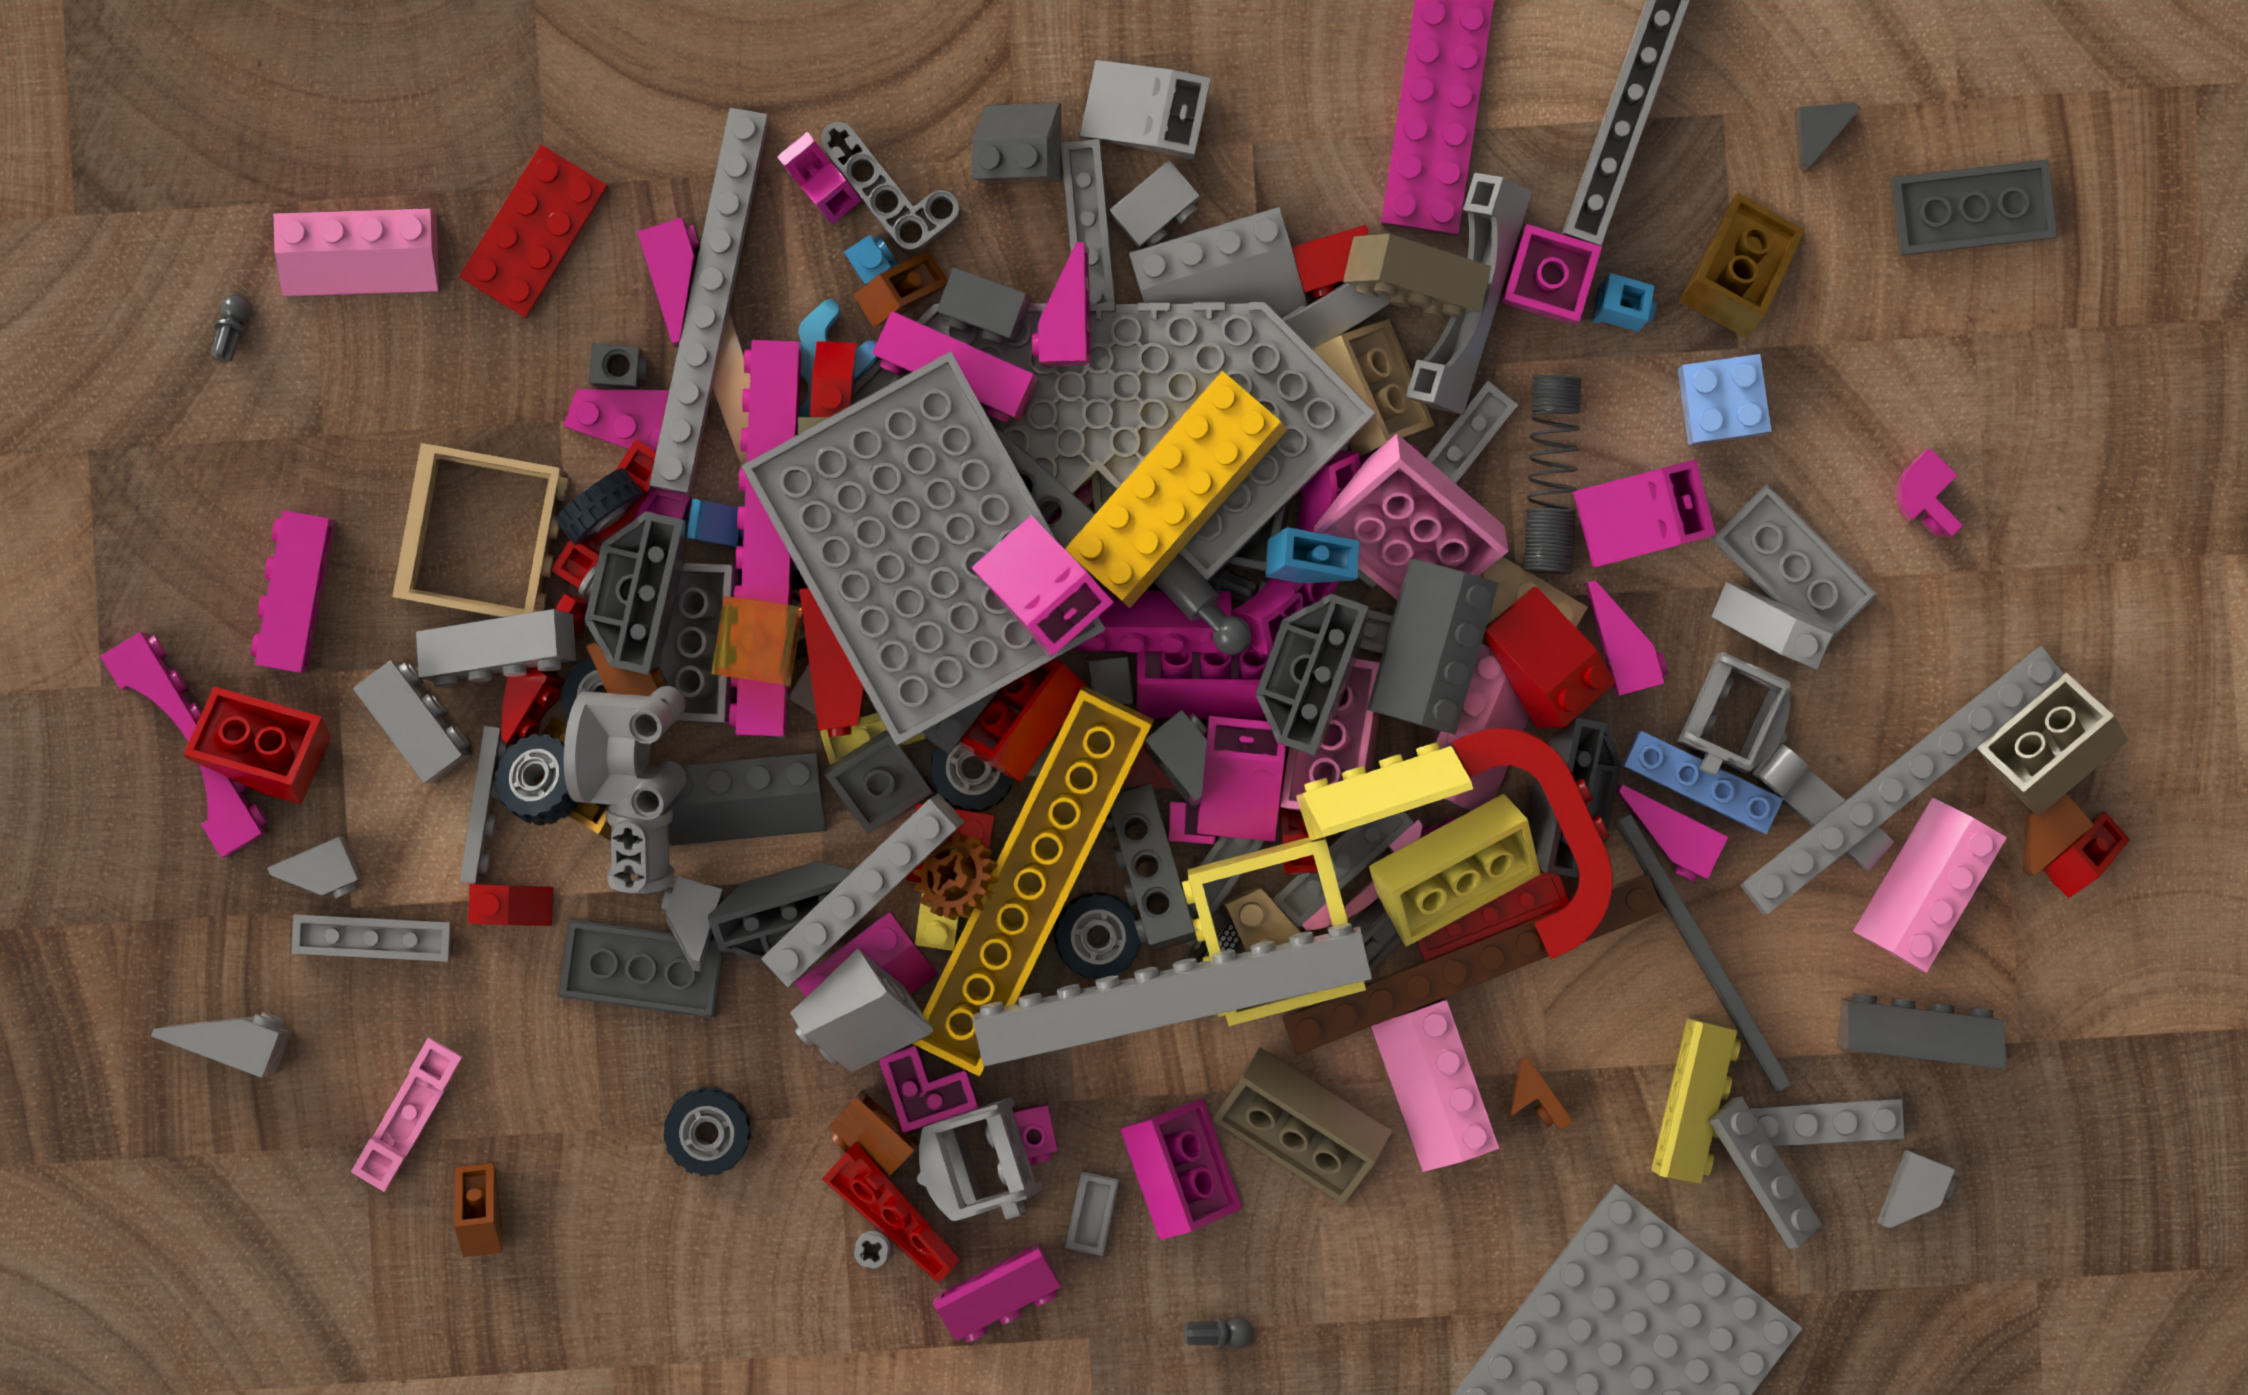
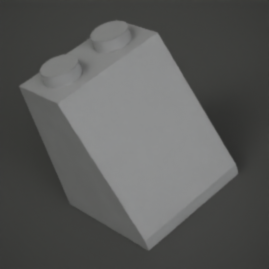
(859, 1014)

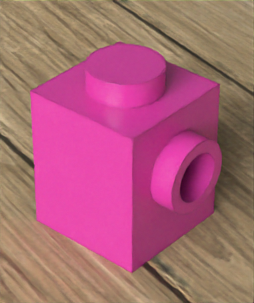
(1037, 1132)

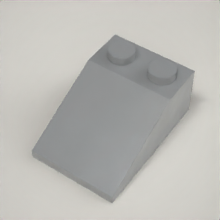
(244, 1043)

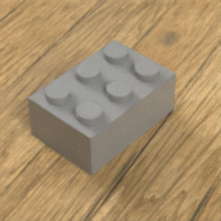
(414, 721)

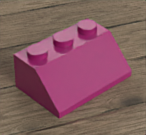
(885, 944)
(1181, 1169)
(997, 1293)

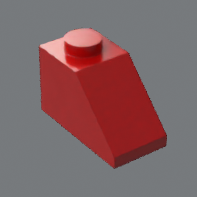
(1324, 261)
(832, 378)
(2087, 856)
(510, 905)

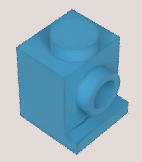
(870, 258)
(1624, 291)

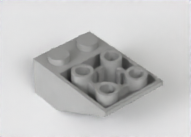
(1146, 108)

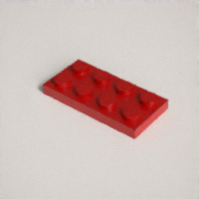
(533, 231)

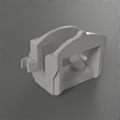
(1767, 728)
(950, 1171)

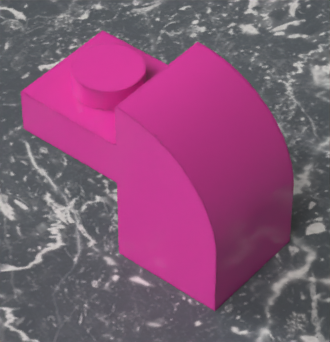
(819, 178)
(1918, 492)

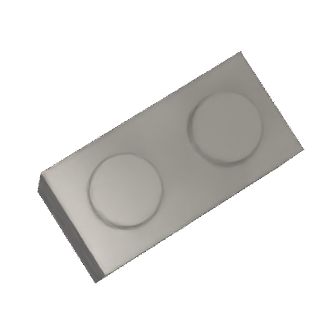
(1155, 206)

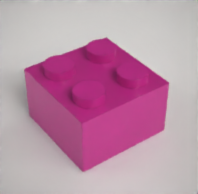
(1551, 275)

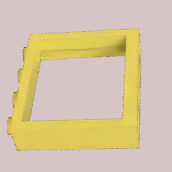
(1263, 858)

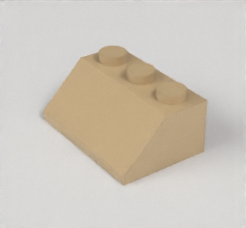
(1379, 373)

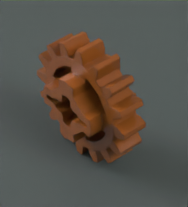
(973, 877)

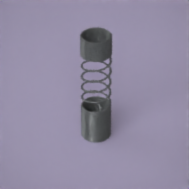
(1552, 529)

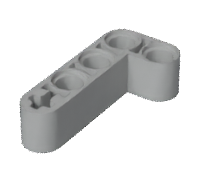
(883, 184)
(1812, 800)

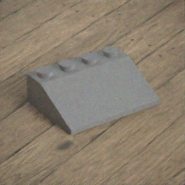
(1224, 264)

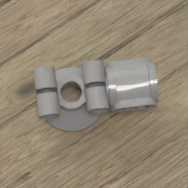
(608, 765)

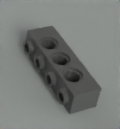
(1047, 491)
(1175, 924)

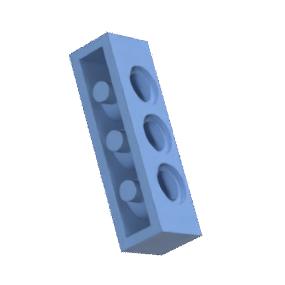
(1719, 793)

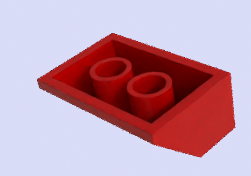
(1023, 719)

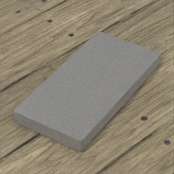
(1792, 561)

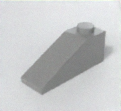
(1774, 624)

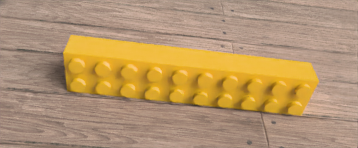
(1035, 871)

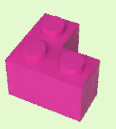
(923, 1100)

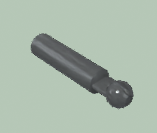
(1199, 601)

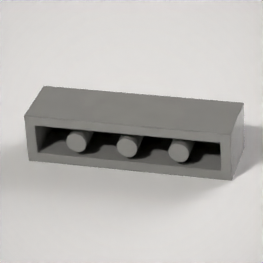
(495, 647)

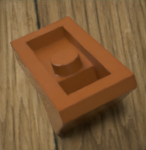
(1531, 1086)

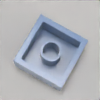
(1724, 399)

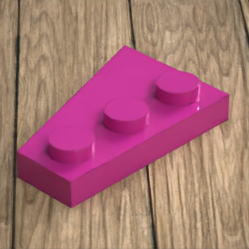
(619, 415)

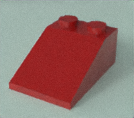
(1547, 660)
(259, 744)

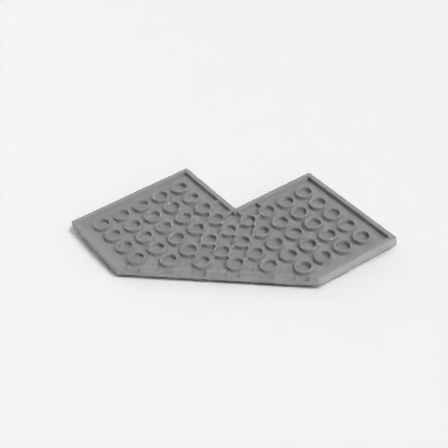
(1142, 380)

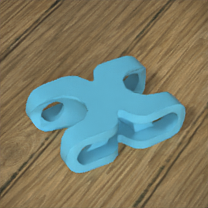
(816, 328)

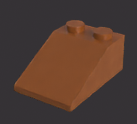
(874, 1132)

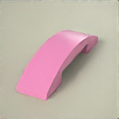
(1368, 894)
(407, 1114)

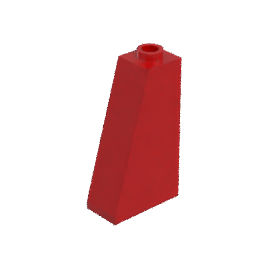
(834, 681)

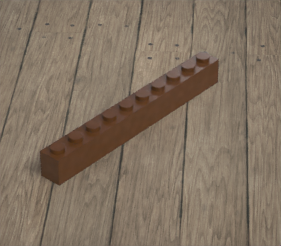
(1453, 972)

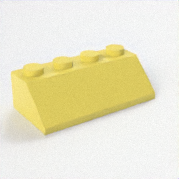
(1382, 792)
(1456, 869)
(1693, 1099)

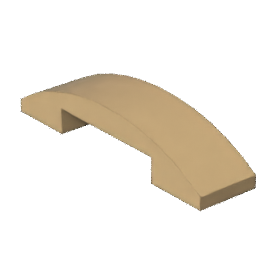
(729, 386)

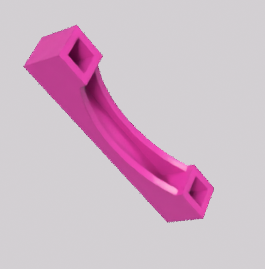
(141, 666)

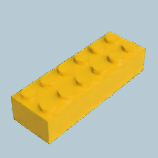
(1176, 489)

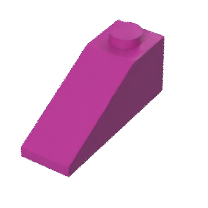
(672, 268)
(1065, 322)
(1626, 649)
(1679, 838)

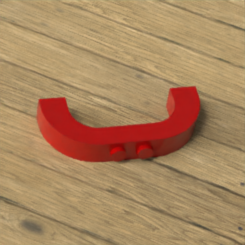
(1569, 799)

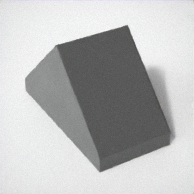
(1818, 128)

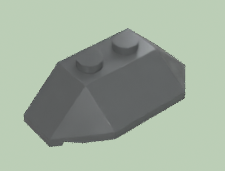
(636, 591)
(1311, 670)
(1590, 757)
(771, 906)

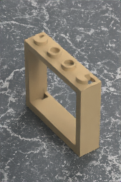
(418, 520)

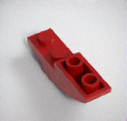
(533, 694)

